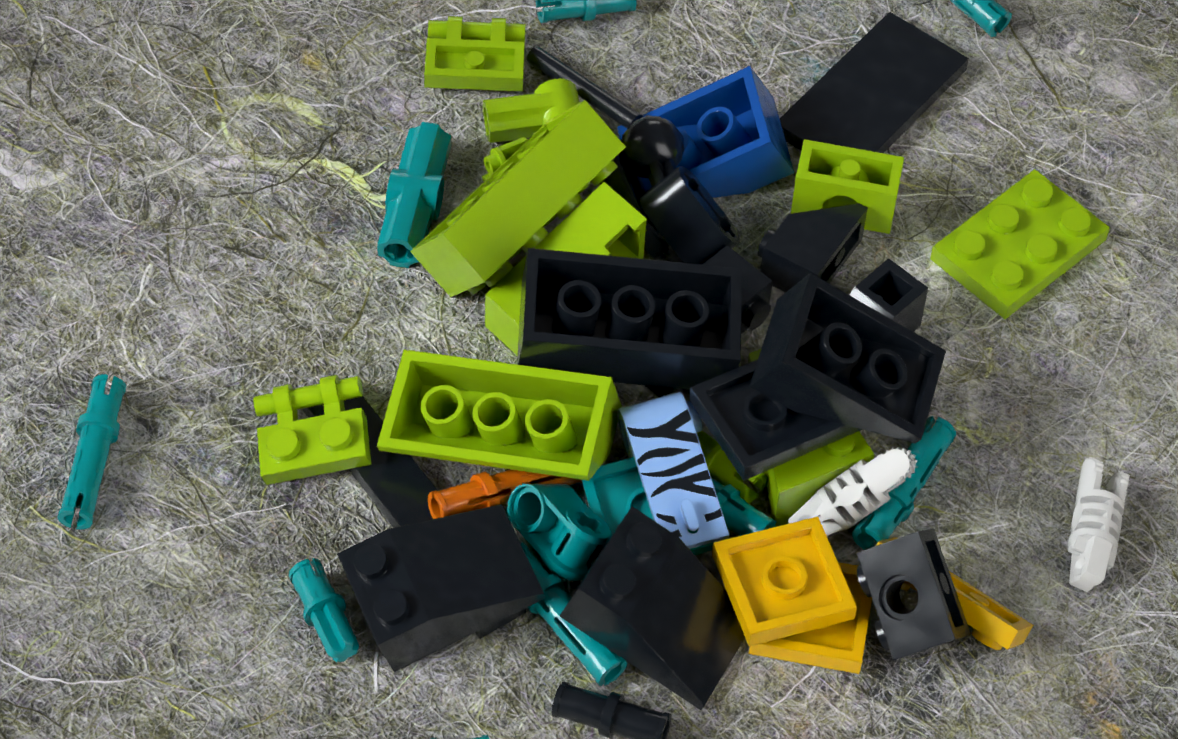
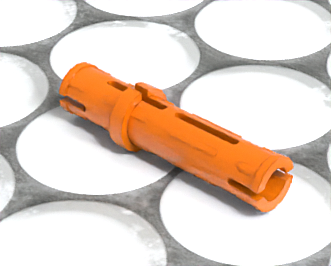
(486, 491)

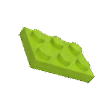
(1019, 243)

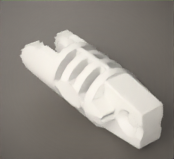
(858, 491)
(1095, 524)

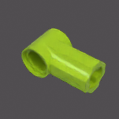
(525, 114)

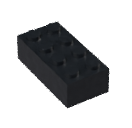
(629, 318)

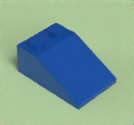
(729, 135)

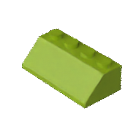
(500, 415)

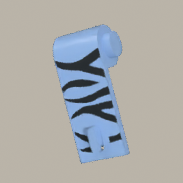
(673, 467)

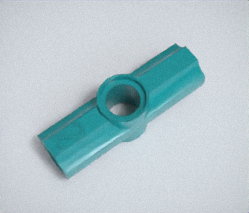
(414, 193)

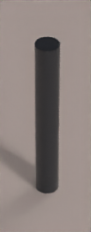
(585, 88)

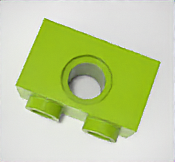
(846, 176)

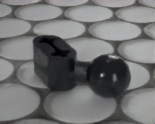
(677, 199)

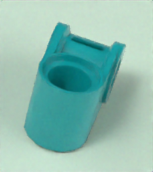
(557, 526)

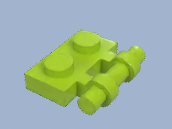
(475, 55)
(316, 443)

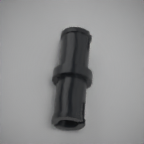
(609, 713)

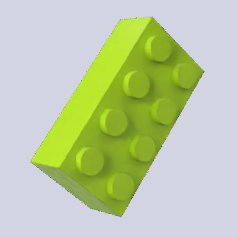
(519, 201)

